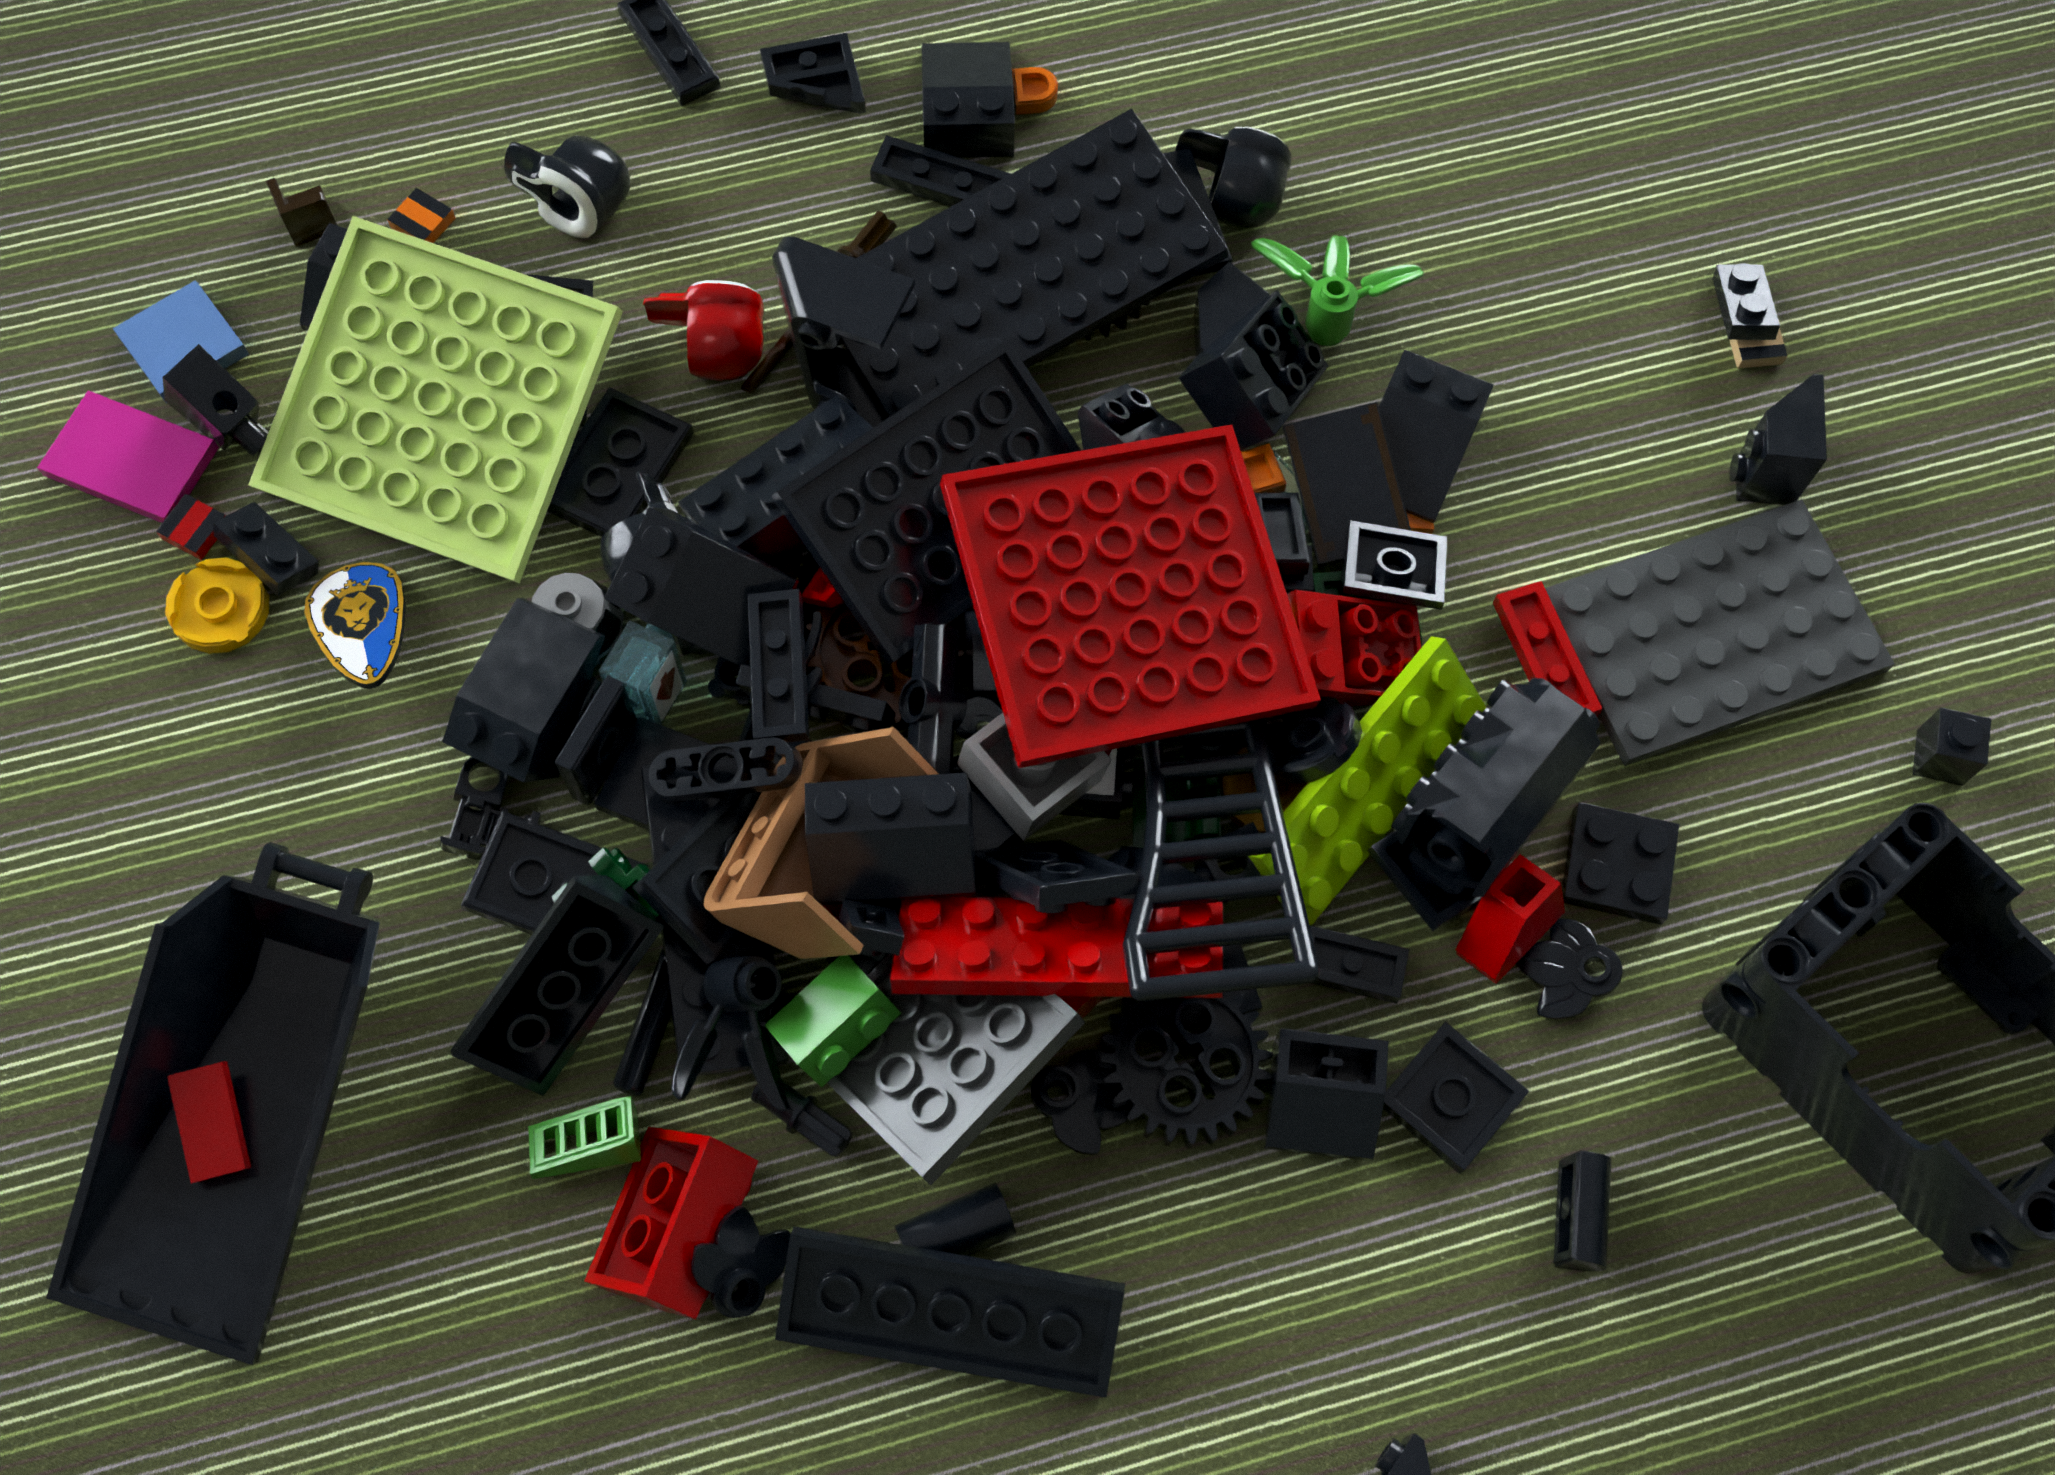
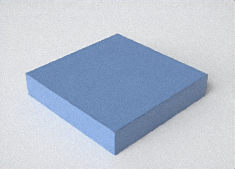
(174, 327)

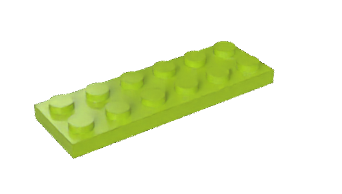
(1357, 803)

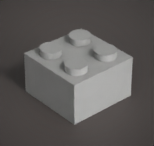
(1028, 794)

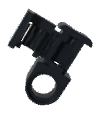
(472, 826)

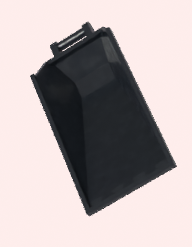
(278, 997)

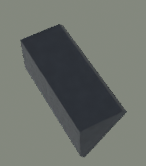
(559, 983)

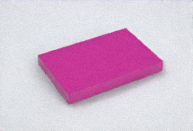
(127, 457)

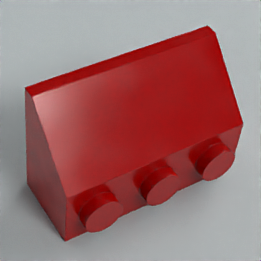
(663, 1213)

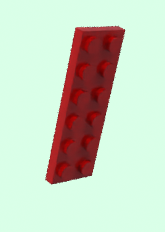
(1015, 950)

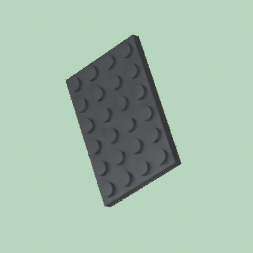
(1717, 631)

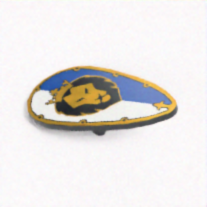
(359, 621)

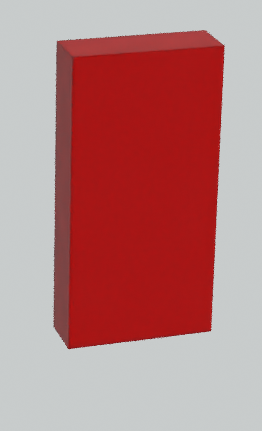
(209, 1121)

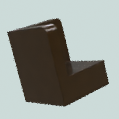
(303, 213)

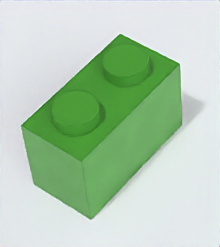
(832, 1020)

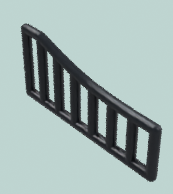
(1156, 852)

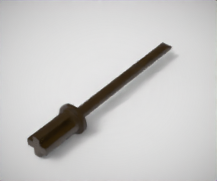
(870, 237)

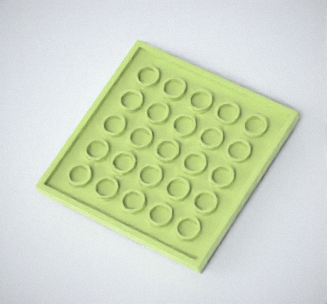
(436, 398)

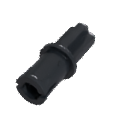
(809, 1120)

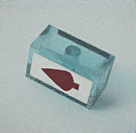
(648, 667)

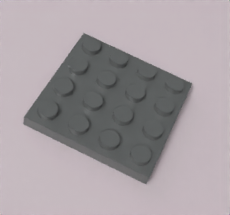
(949, 1067)

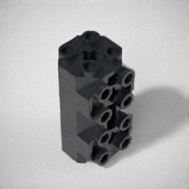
(1495, 785)

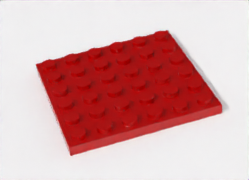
(1127, 594)

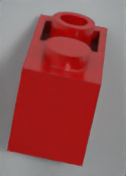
(1511, 918)

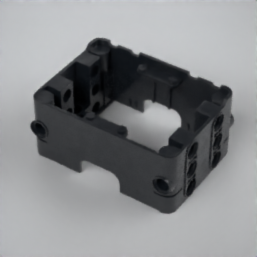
(1988, 958)

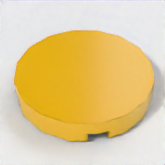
(217, 606)

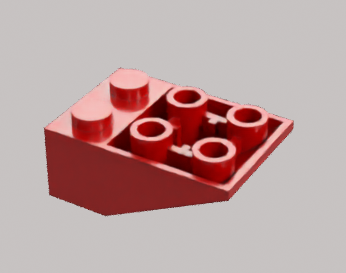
(1355, 643)

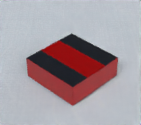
(190, 527)

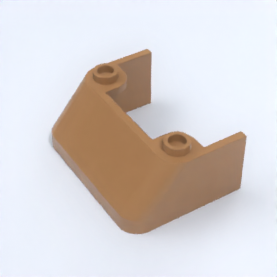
(767, 875)

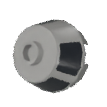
(583, 603)

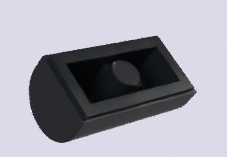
(1582, 1212)
(961, 1225)

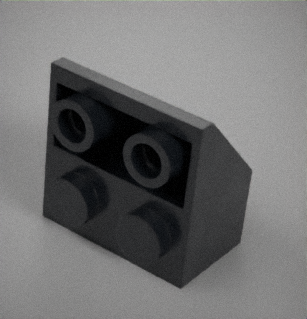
(1122, 418)
(1326, 1094)

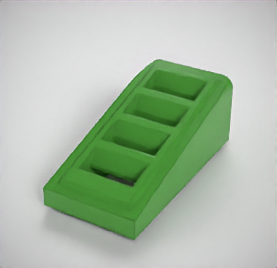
(605, 1152)

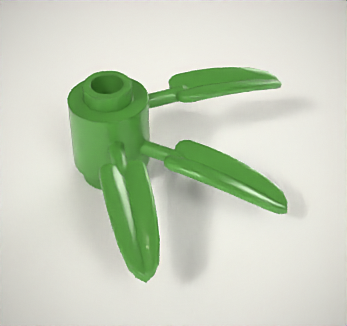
(1333, 296)

